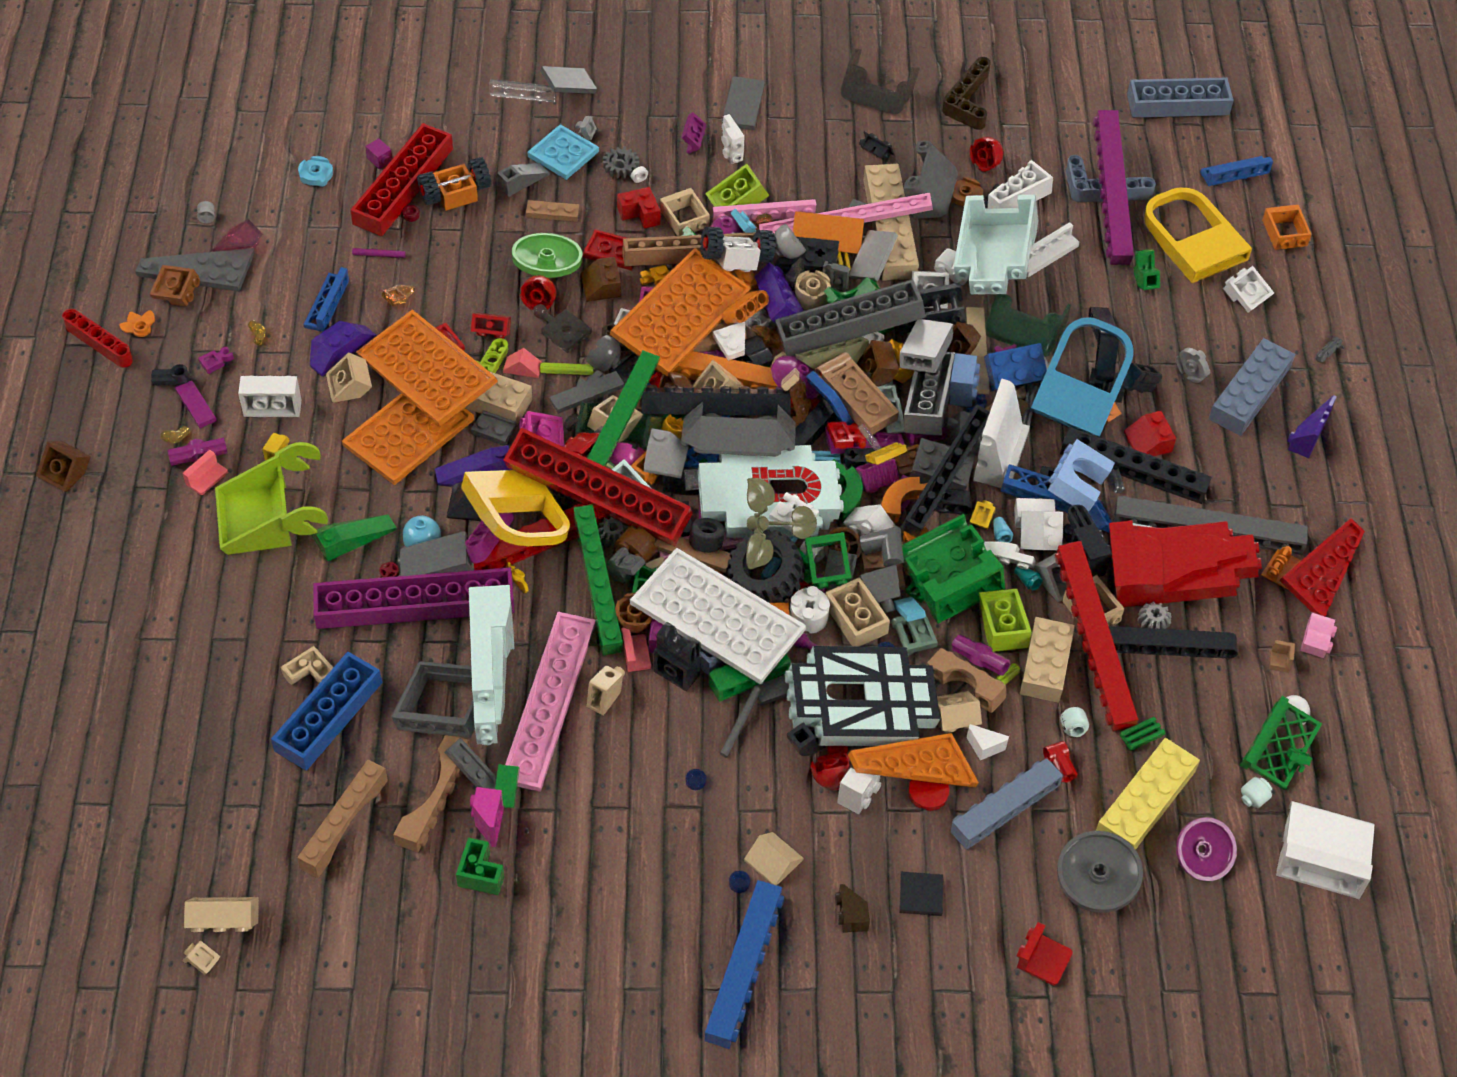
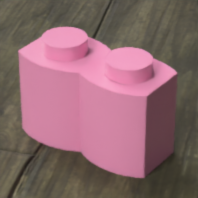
(1318, 635)

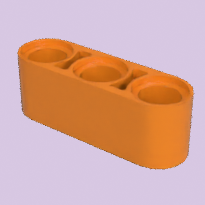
(745, 307)

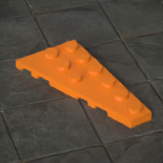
(922, 759)

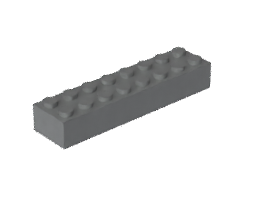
(850, 318)

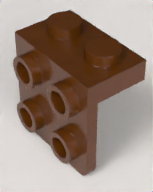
(801, 403)

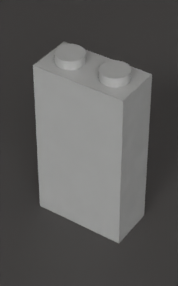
(926, 345)

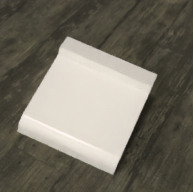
(1002, 437)
(1326, 850)

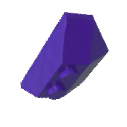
(335, 343)

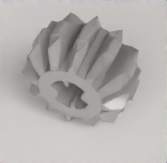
(1154, 616)

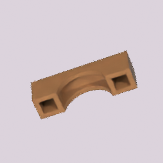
(951, 668)

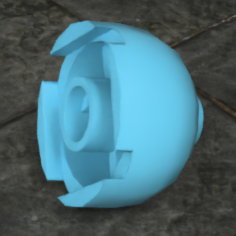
(419, 530)

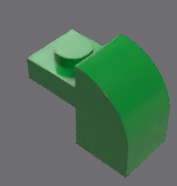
(1145, 272)

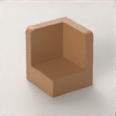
(1281, 656)

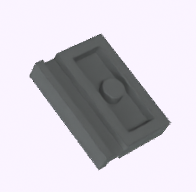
(838, 276)
(494, 428)
(835, 565)

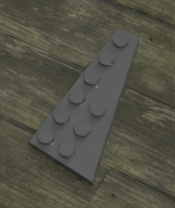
(214, 269)

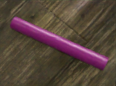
(380, 253)

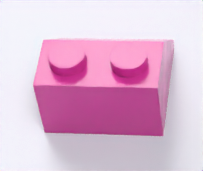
(487, 812)

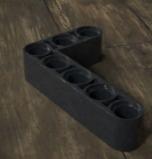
(1106, 346)

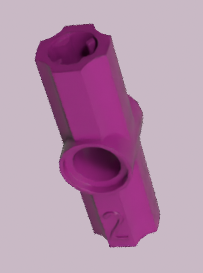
(196, 449)
(980, 654)

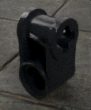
(858, 457)
(955, 502)

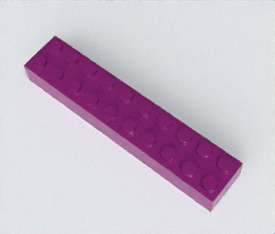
(401, 597)

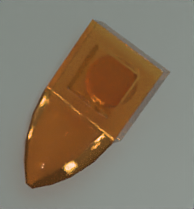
(398, 294)
(768, 336)

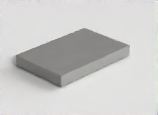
(873, 255)

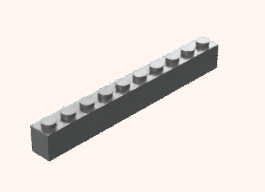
(1268, 533)

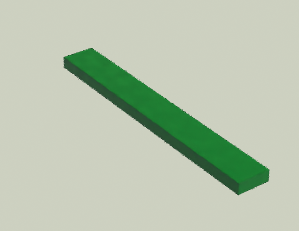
(624, 408)

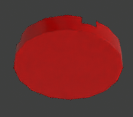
(928, 794)

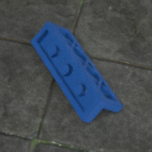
(1237, 170)
(330, 303)
(1022, 488)

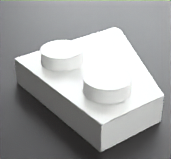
(731, 340)

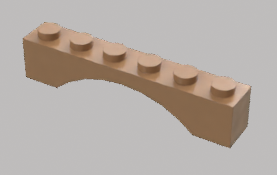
(414, 827)
(323, 843)

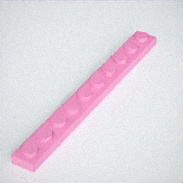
(871, 211)

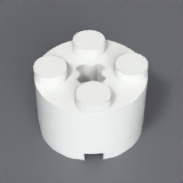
(810, 608)

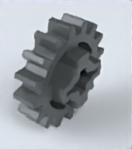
(620, 162)

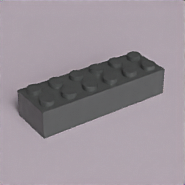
(929, 399)

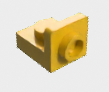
(983, 514)

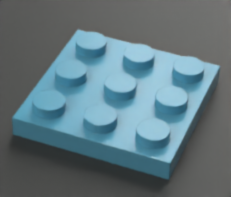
(563, 151)

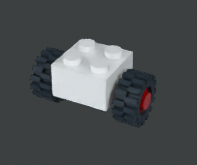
(737, 251)

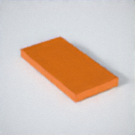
(830, 227)

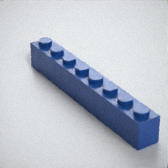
(743, 965)

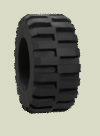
(780, 585)

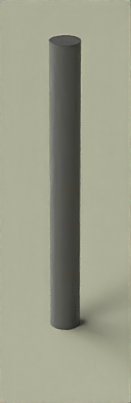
(740, 722)

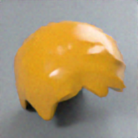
(672, 425)

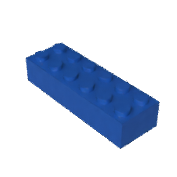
(326, 711)

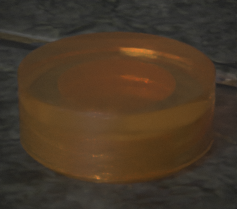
(763, 218)

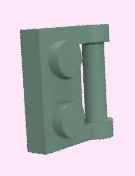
(921, 633)

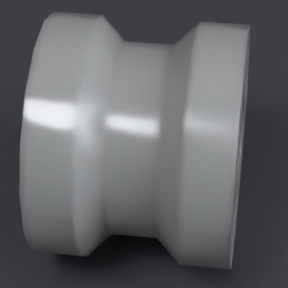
(205, 212)

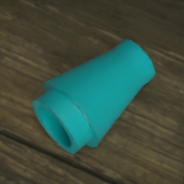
(1030, 578)

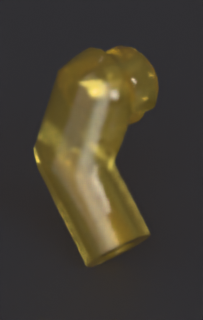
(259, 331)
(175, 436)

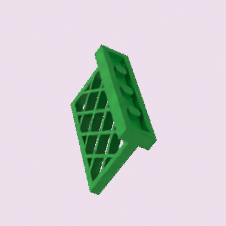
(1265, 734)

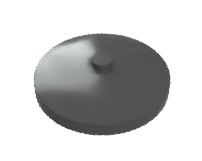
(1099, 871)

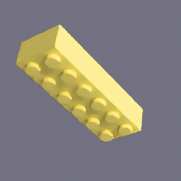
(1149, 793)

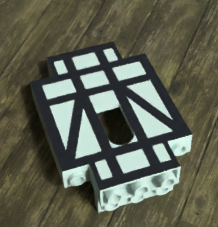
(896, 695)

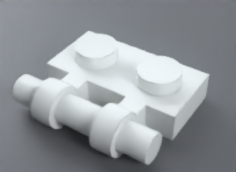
(784, 512)

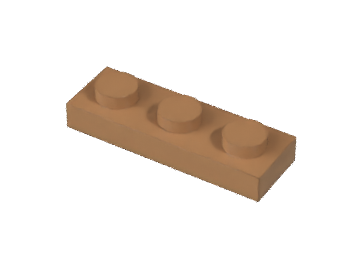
(552, 210)

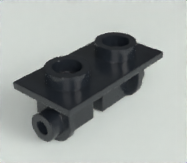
(882, 149)

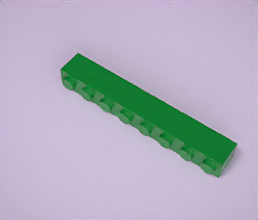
(597, 580)

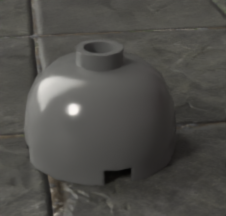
(606, 355)

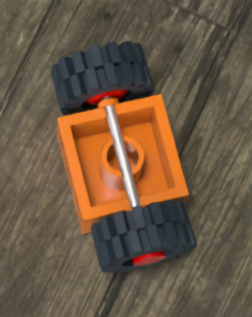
(455, 185)

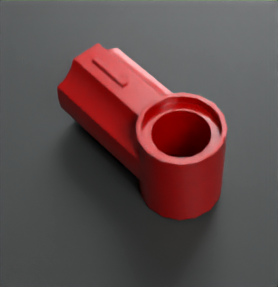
(1059, 756)

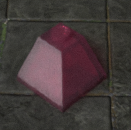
(239, 237)

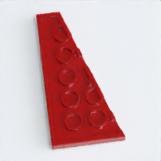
(1322, 571)

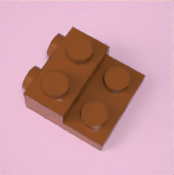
(175, 285)

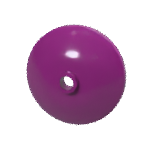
(784, 365)
(1217, 853)

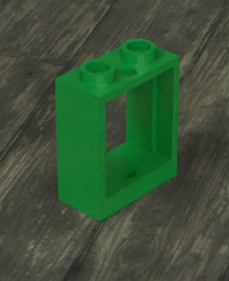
(827, 540)

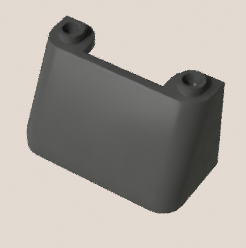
(936, 178)

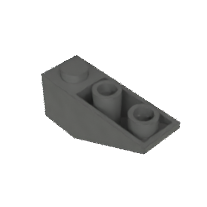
(519, 177)

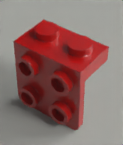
(1043, 956)

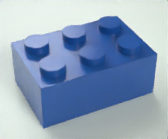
(1016, 365)

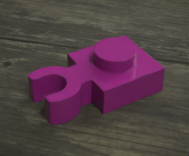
(213, 361)

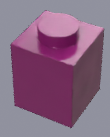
(379, 153)

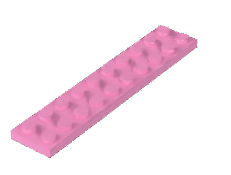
(550, 698)

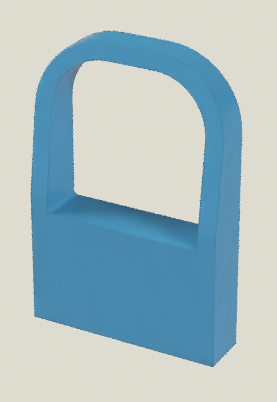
(1072, 400)

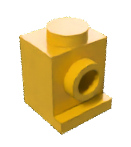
(274, 444)

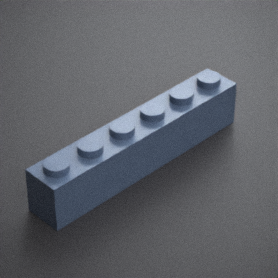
(1006, 803)

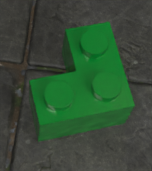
(475, 870)

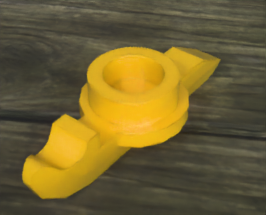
(518, 578)

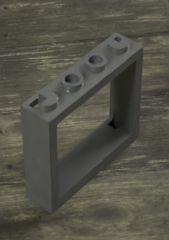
(433, 724)

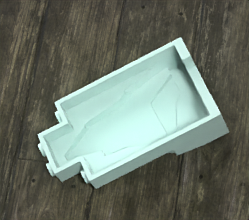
(995, 244)
(490, 645)

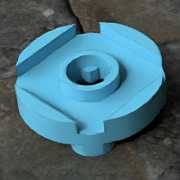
(318, 178)

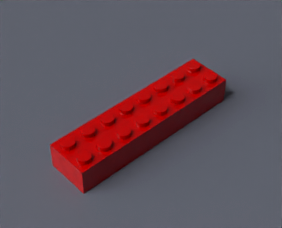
(398, 181)

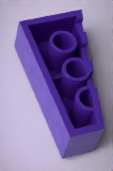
(781, 297)

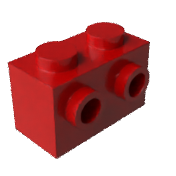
(491, 324)

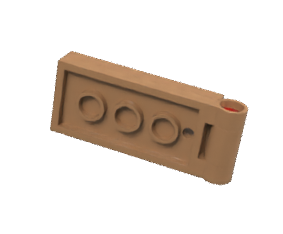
(858, 393)

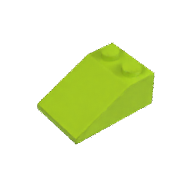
(738, 189)
(1004, 620)

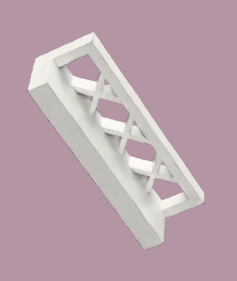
(1051, 248)

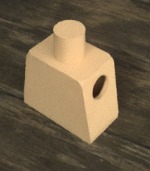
(604, 689)

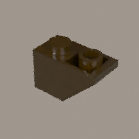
(853, 910)

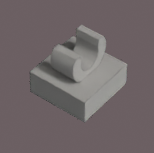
(587, 127)

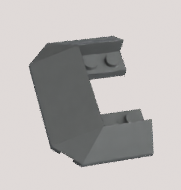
(738, 435)

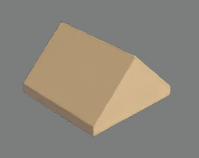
(772, 858)

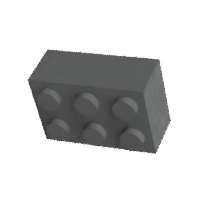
(928, 458)

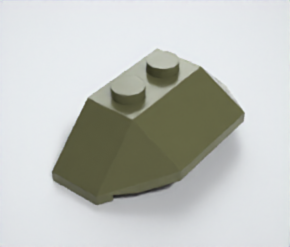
(817, 357)

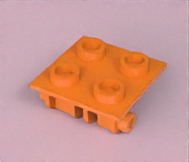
(1280, 564)

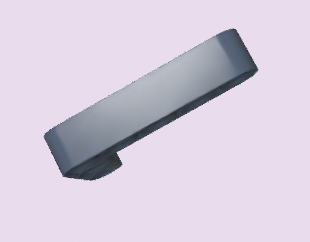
(1089, 189)

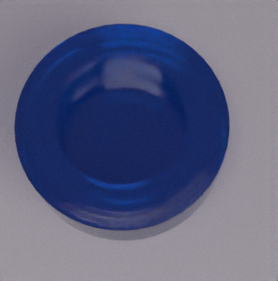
(695, 779)
(739, 881)

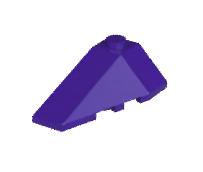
(486, 460)

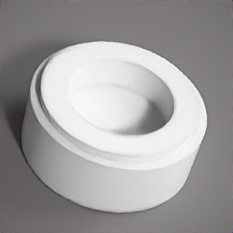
(639, 174)

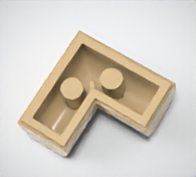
(307, 663)

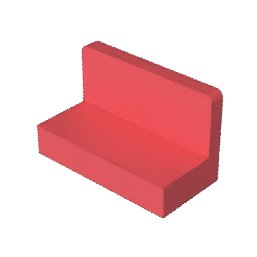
(204, 473)
(635, 651)

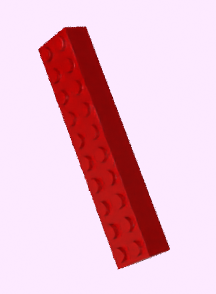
(598, 486)

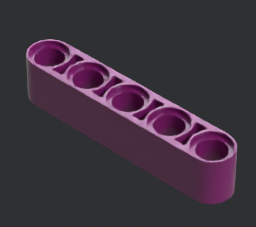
(483, 540)

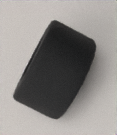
(706, 535)

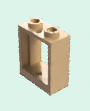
(686, 198)
(1116, 609)

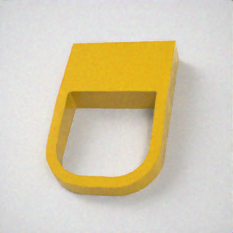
(1205, 251)
(512, 492)

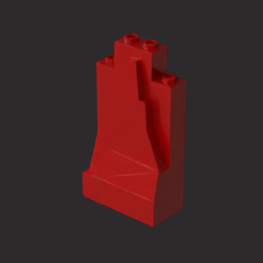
(1179, 562)

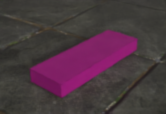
(195, 404)

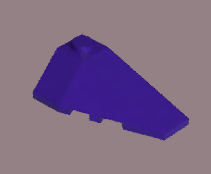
(1309, 430)

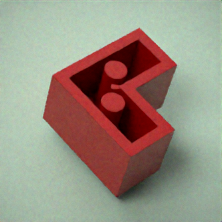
(639, 204)

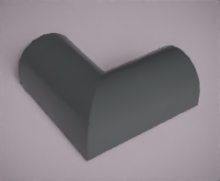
(888, 542)

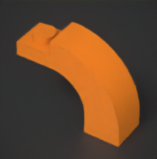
(898, 492)

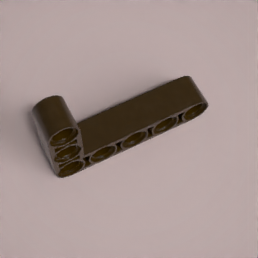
(956, 100)

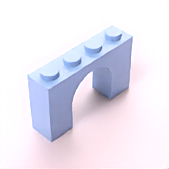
(1084, 460)

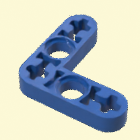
(830, 396)

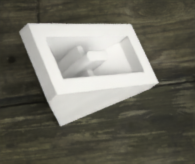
(986, 742)

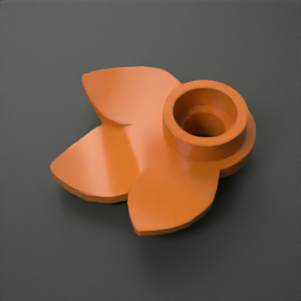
(138, 324)

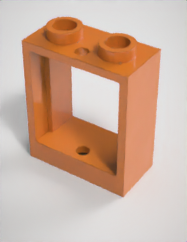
(1290, 214)

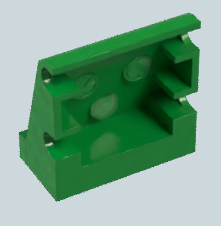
(952, 568)

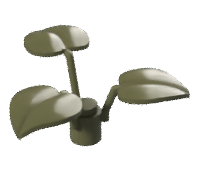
(759, 496)

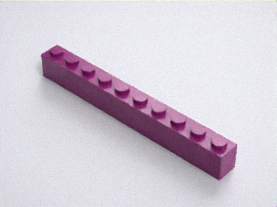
(1113, 188)

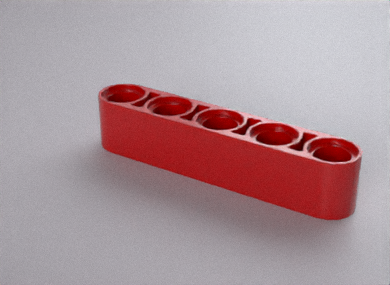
(97, 338)

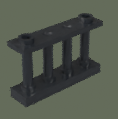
(935, 297)

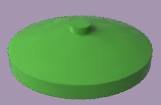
(547, 255)

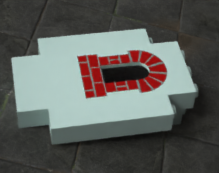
(725, 487)

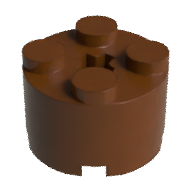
(638, 543)

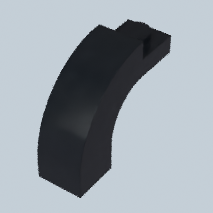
(804, 740)

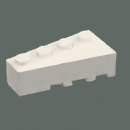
(1028, 181)

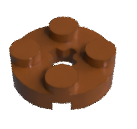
(967, 184)

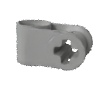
(759, 318)

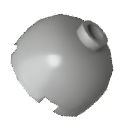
(787, 243)

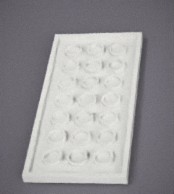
(719, 614)

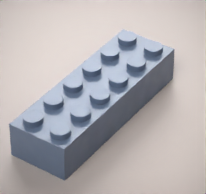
(1179, 97)
(1251, 386)

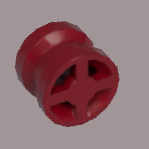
(389, 568)

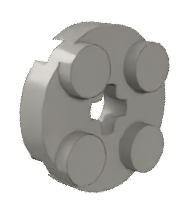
(1193, 364)

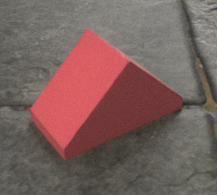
(522, 364)

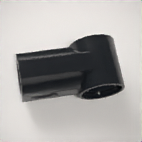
(175, 376)

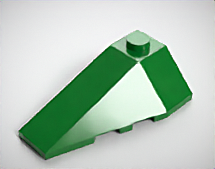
(346, 536)

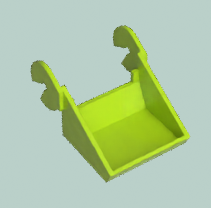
(254, 504)

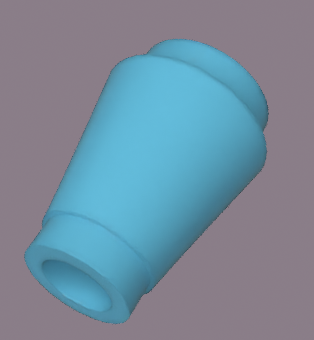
(1002, 530)

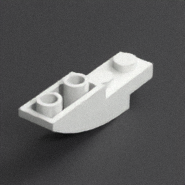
(1009, 553)

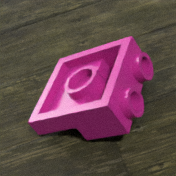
(544, 425)

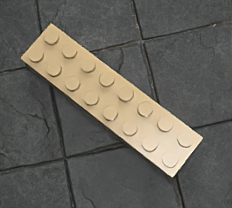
(885, 184)

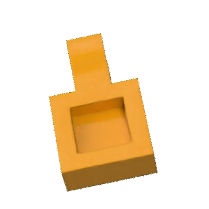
(654, 275)

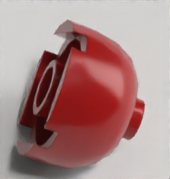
(986, 153)
(537, 291)
(830, 770)

